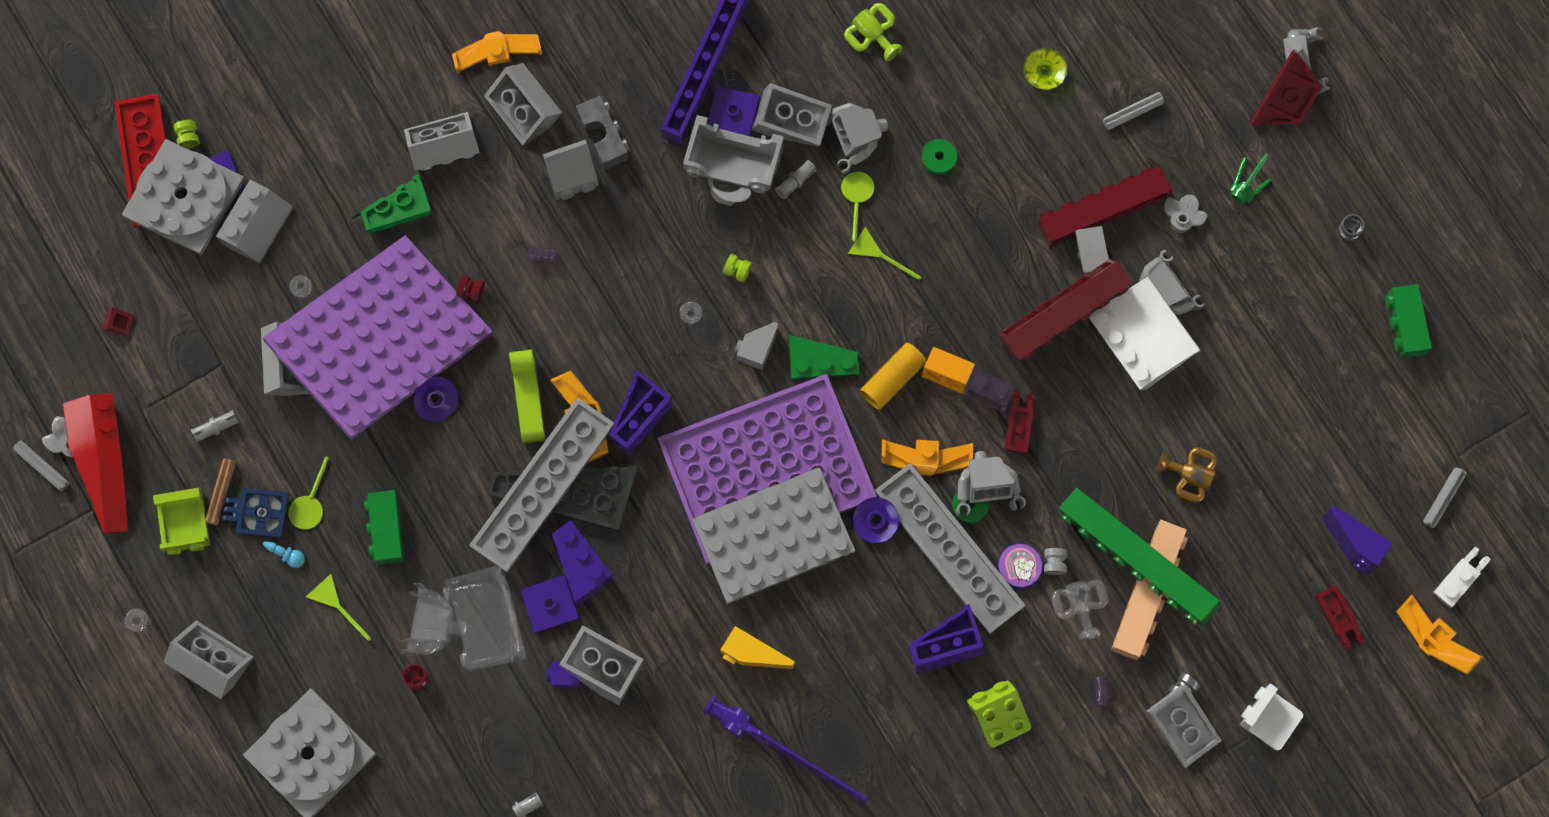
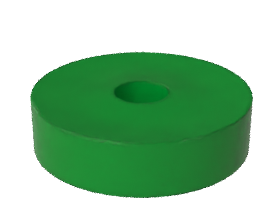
(941, 147)
(976, 514)

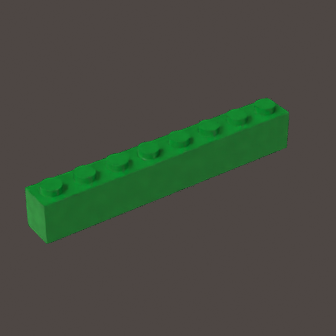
(1139, 557)

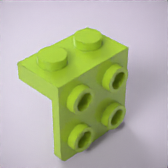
(1000, 713)

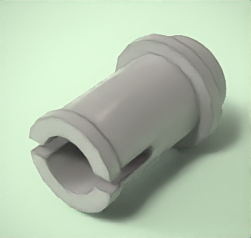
(527, 805)

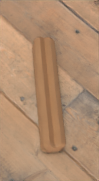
(220, 491)

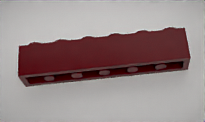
(1104, 206)

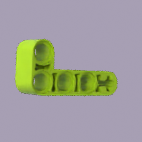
(527, 396)

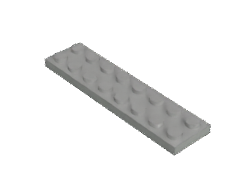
(542, 485)
(950, 549)

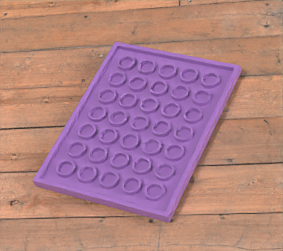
(377, 336)
(765, 446)

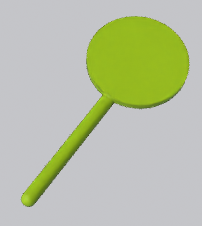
(857, 188)
(306, 510)

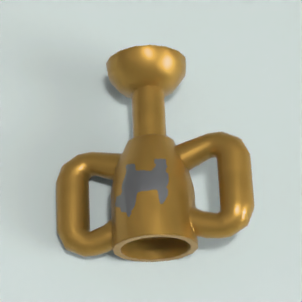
(1191, 473)

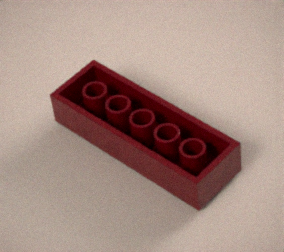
(1064, 309)

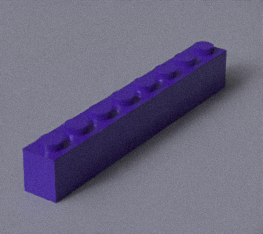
(702, 70)

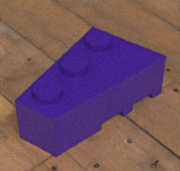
(640, 413)
(580, 562)
(948, 643)

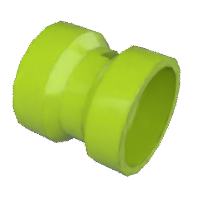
(186, 133)
(737, 268)

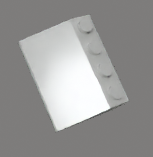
(1144, 334)

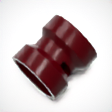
(470, 288)
(413, 673)

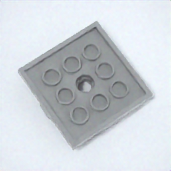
(186, 220)
(336, 758)

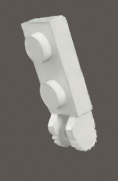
(1459, 579)

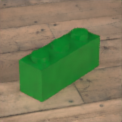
(1408, 321)
(384, 527)

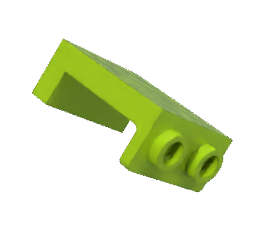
(182, 521)

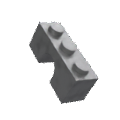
(595, 115)

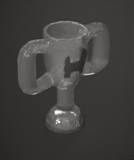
(1080, 602)

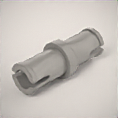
(795, 179)
(214, 426)

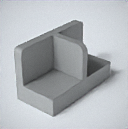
(1091, 248)

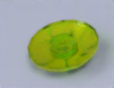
(1045, 59)

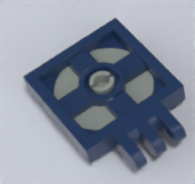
(258, 512)

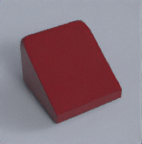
(117, 321)

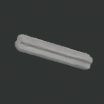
(1133, 110)
(41, 466)
(1444, 497)

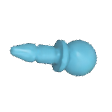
(293, 557)

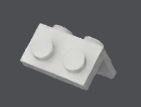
(1271, 717)

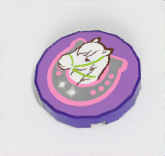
(1020, 565)

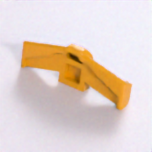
(496, 49)
(571, 389)
(927, 457)
(1436, 637)

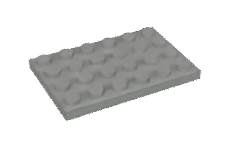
(773, 535)

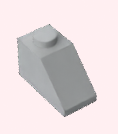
(756, 346)

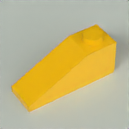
(749, 651)

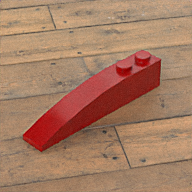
(97, 453)

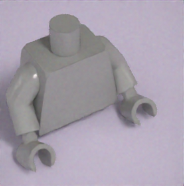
(1297, 40)
(857, 132)
(1169, 285)
(987, 481)

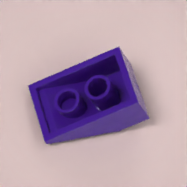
(1358, 542)

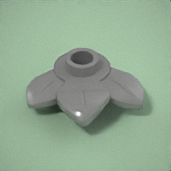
(1184, 210)
(57, 441)

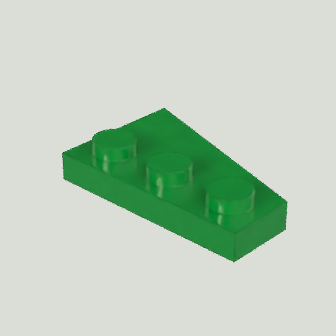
(401, 206)
(814, 359)

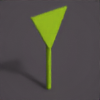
(866, 246)
(327, 594)

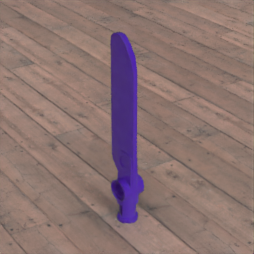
(738, 723)

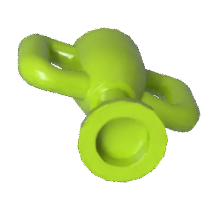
(870, 28)

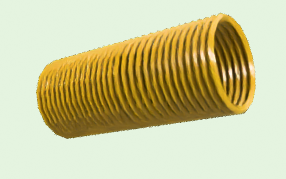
(893, 376)

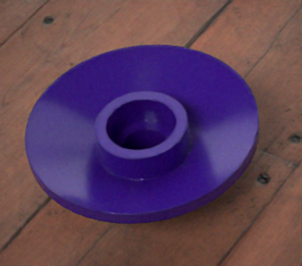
(443, 405)
(864, 522)

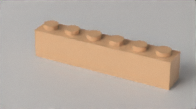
(1143, 602)

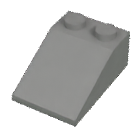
(791, 116)
(571, 170)
(601, 664)

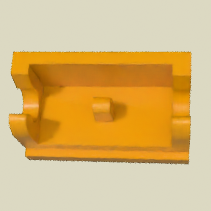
(947, 370)

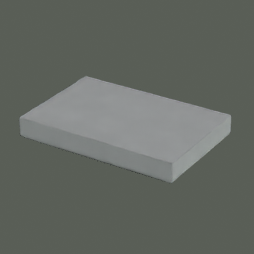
(1184, 725)

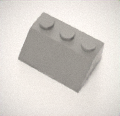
(522, 103)
(441, 141)
(254, 222)
(276, 376)
(207, 659)

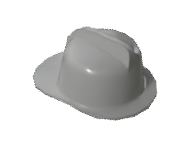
(728, 193)

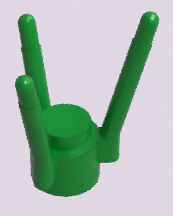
(1242, 192)

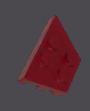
(1289, 94)

